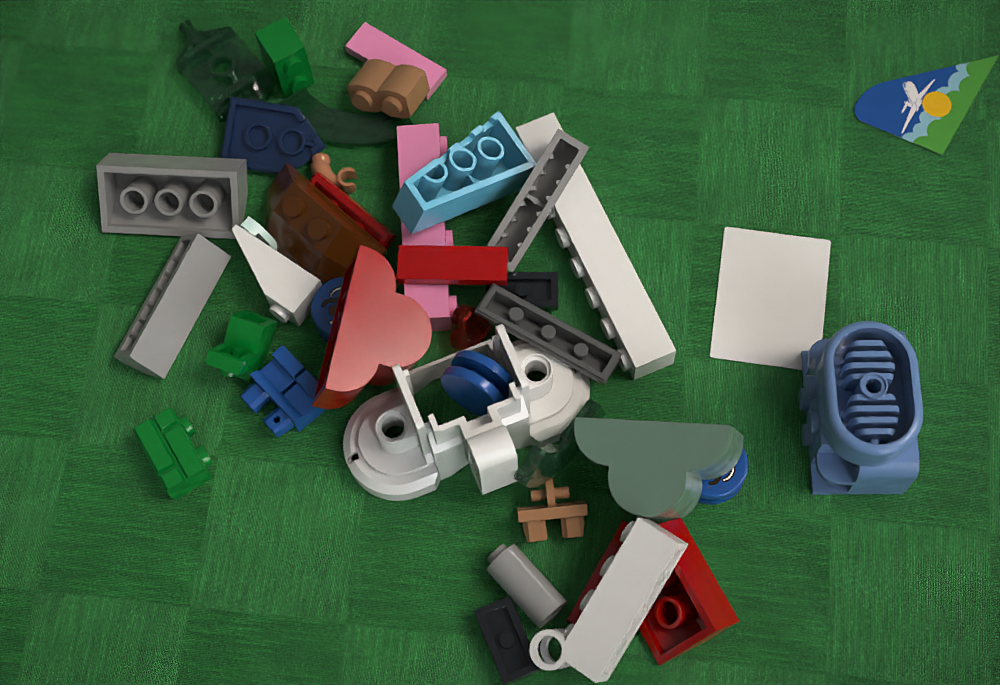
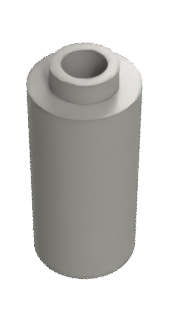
(525, 584)

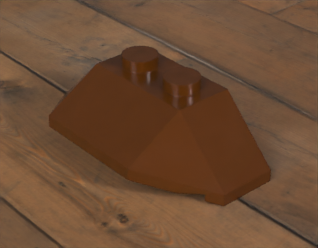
(312, 227)

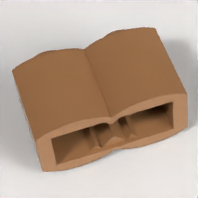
(388, 88)

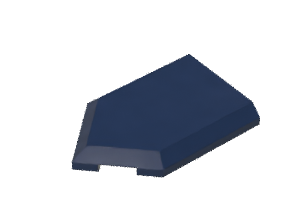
(268, 135)

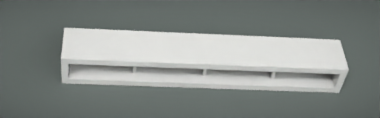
(603, 265)

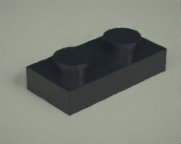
(534, 287)
(506, 640)

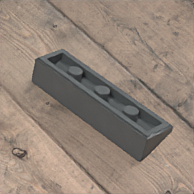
(549, 334)

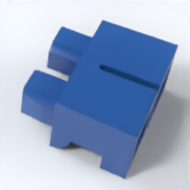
(288, 388)

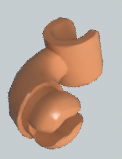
(321, 163)

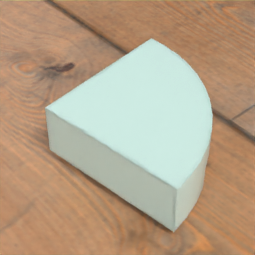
(259, 232)

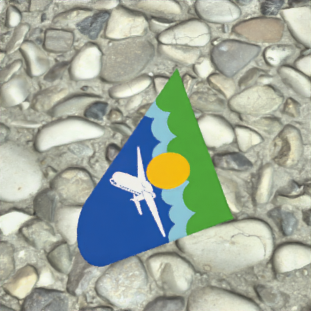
(925, 105)

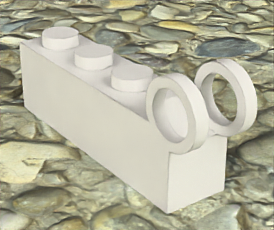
(617, 605)

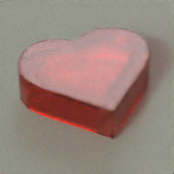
(468, 327)

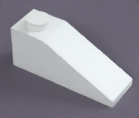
(283, 282)

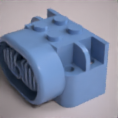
(861, 411)

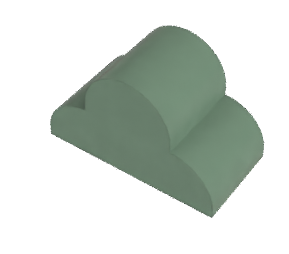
(658, 464)

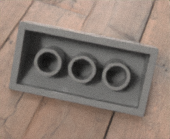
(171, 194)

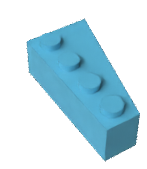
(467, 176)

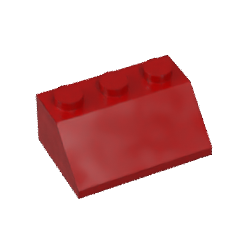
(689, 605)

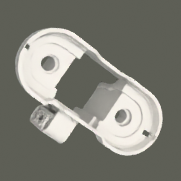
(429, 453)

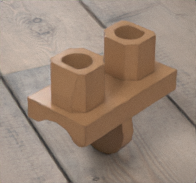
(570, 513)

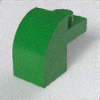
(244, 345)

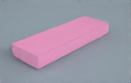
(373, 44)

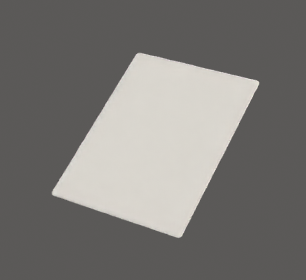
(769, 297)

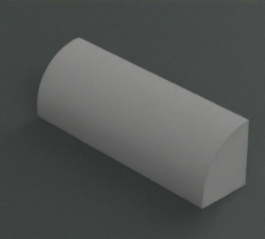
(538, 196)
(173, 306)

